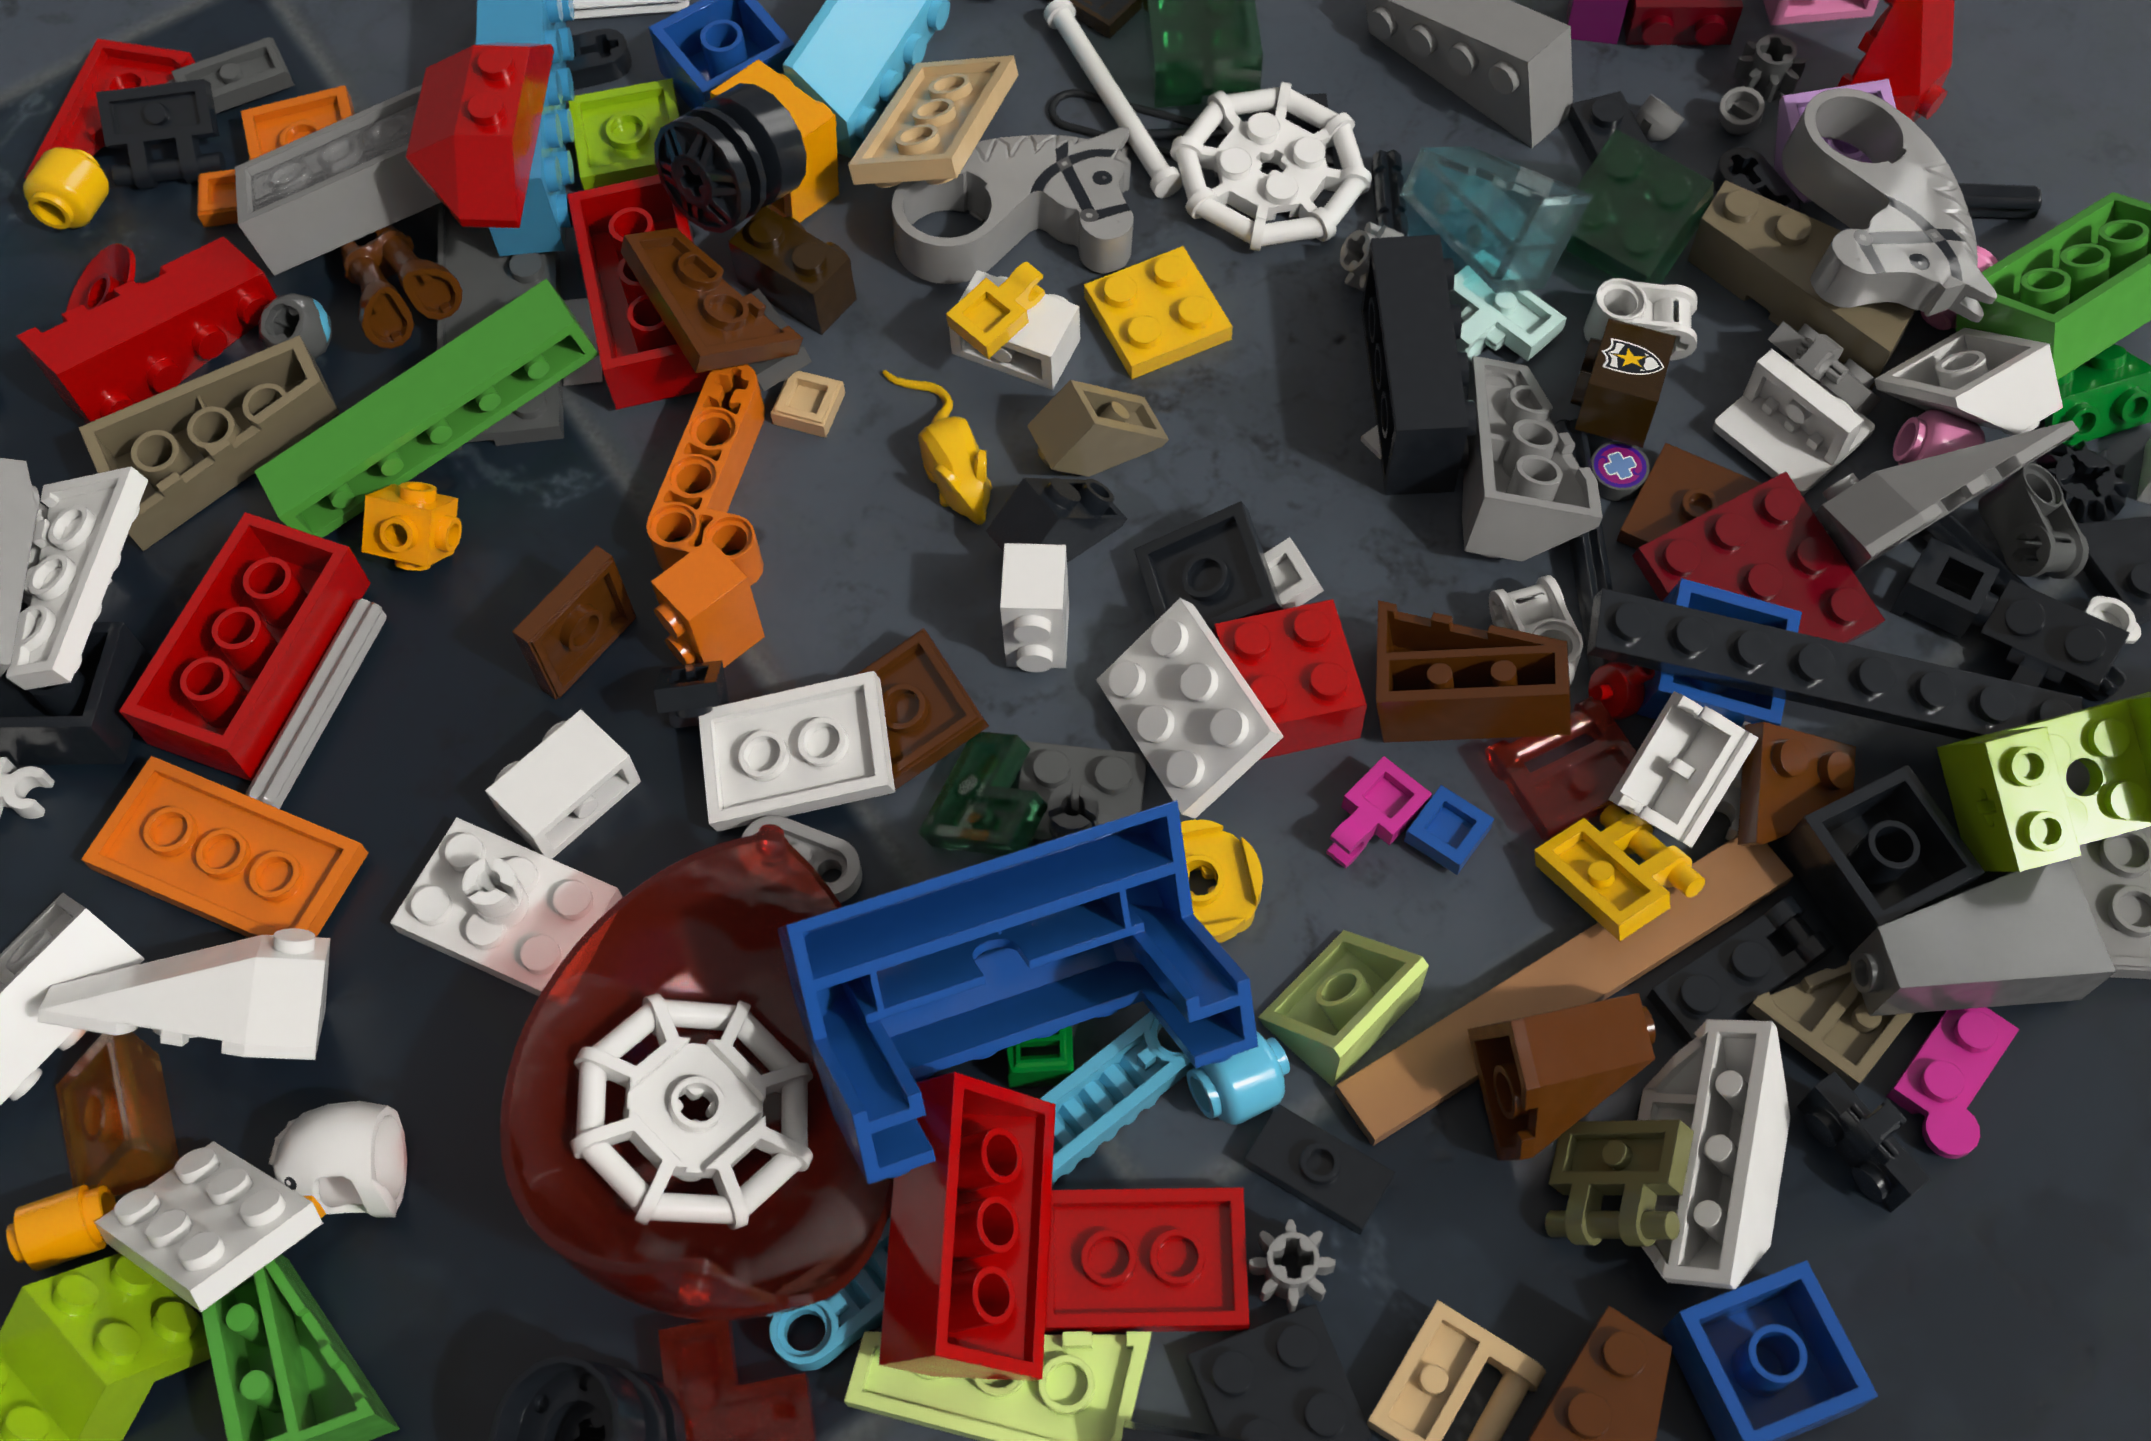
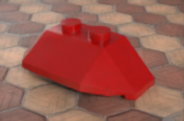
(481, 130)

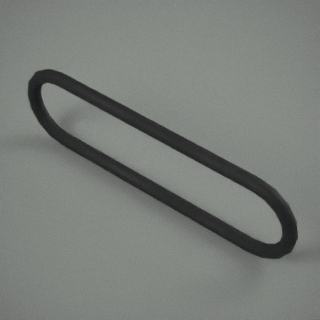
(1136, 107)

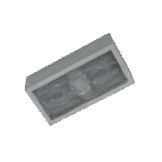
(332, 185)

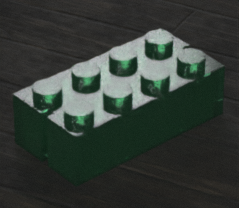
(1202, 49)

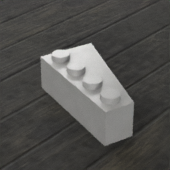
(1489, 54)

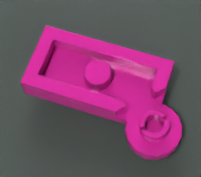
(1950, 1073)

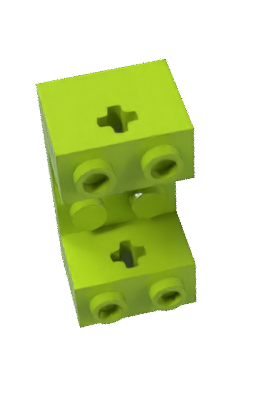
(2015, 792)

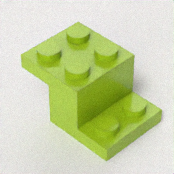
(89, 1349)

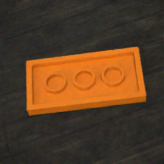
(223, 854)

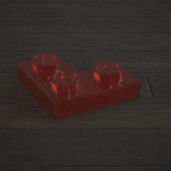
(704, 1378)

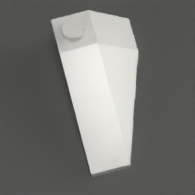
(251, 994)

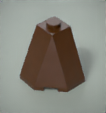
(1556, 1068)

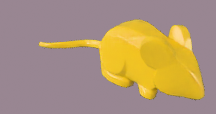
(952, 456)

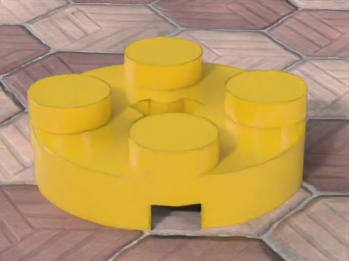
(1238, 875)

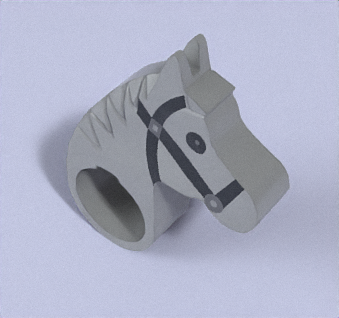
(1021, 186)
(1904, 209)

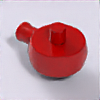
(1620, 688)

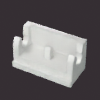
(1683, 768)

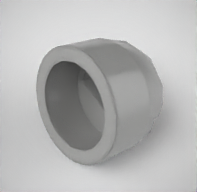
(1746, 105)
(1658, 119)

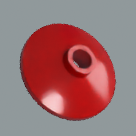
(103, 274)

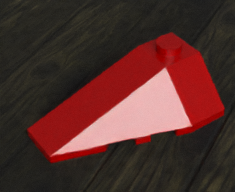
(1912, 50)

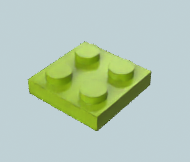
(619, 130)

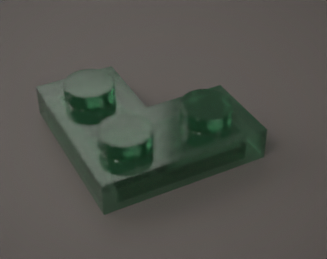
(978, 806)

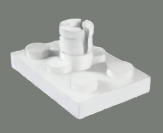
(501, 906)

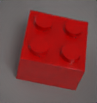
(1299, 673)

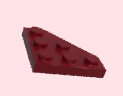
(1768, 550)

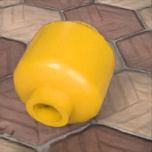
(65, 188)

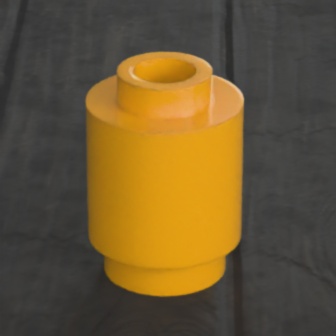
(59, 1227)

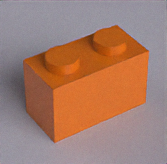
(707, 607)

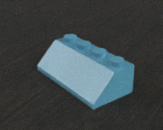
(859, 57)

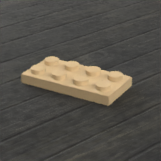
(933, 122)

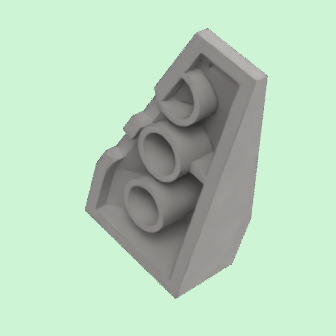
(1902, 500)

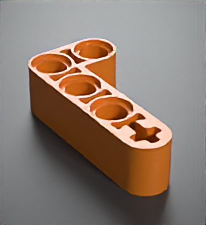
(715, 470)

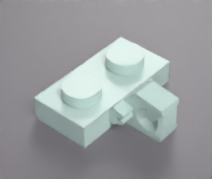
(1505, 318)

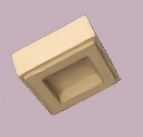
(808, 403)

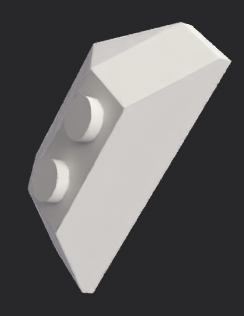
(1736, 1102)

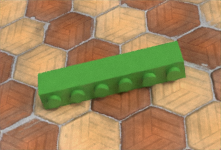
(427, 411)

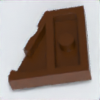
(1789, 779)

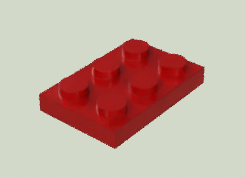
(1147, 1261)

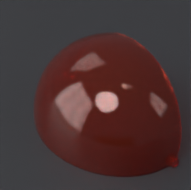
(697, 937)

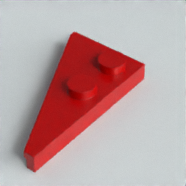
(107, 68)

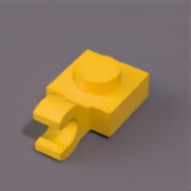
(994, 313)

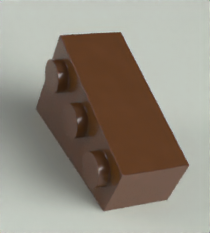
(1467, 681)
(1609, 1387)

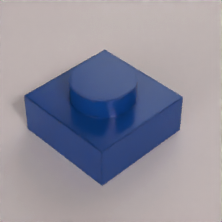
(1449, 829)

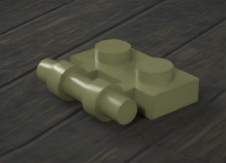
(1619, 1159)

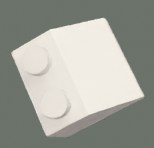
(1981, 378)

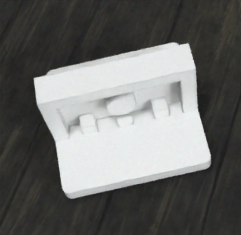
(1792, 423)

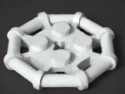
(1275, 141)
(693, 1146)

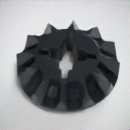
(2107, 493)

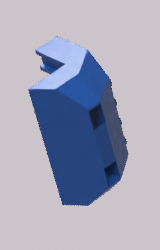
(1003, 960)

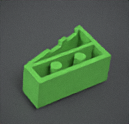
(285, 1366)

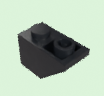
(1057, 513)

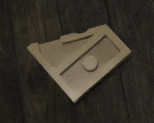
(1830, 1023)

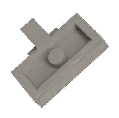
(1819, 358)

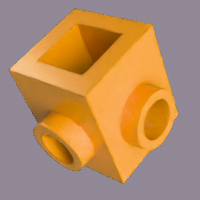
(411, 525)

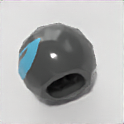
(294, 316)

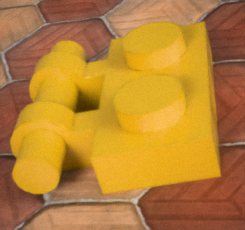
(1607, 881)

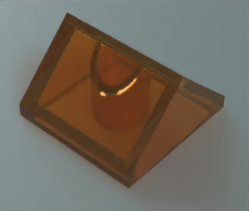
(117, 1116)

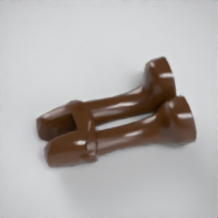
(381, 308)

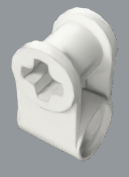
(1647, 307)
(1538, 611)

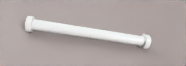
(1164, 179)

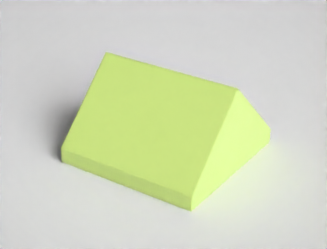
(1345, 1002)

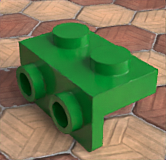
(2105, 395)

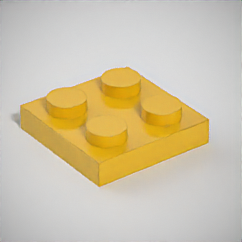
(1157, 312)

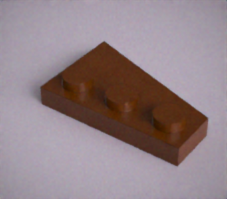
(700, 308)

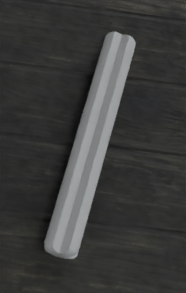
(317, 703)

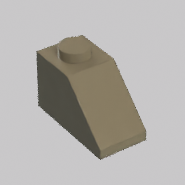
(1094, 429)

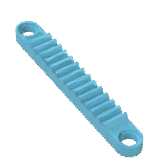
(1088, 1111)

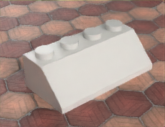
(54, 949)

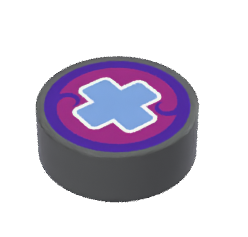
(1619, 470)

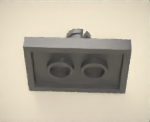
(1082, 786)

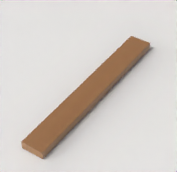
(1576, 973)

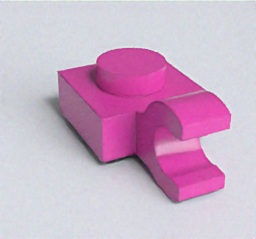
(1379, 804)

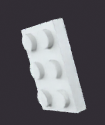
(1188, 708)
(796, 751)
(208, 1224)

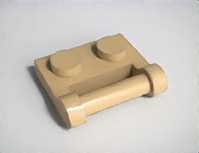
(1440, 1374)

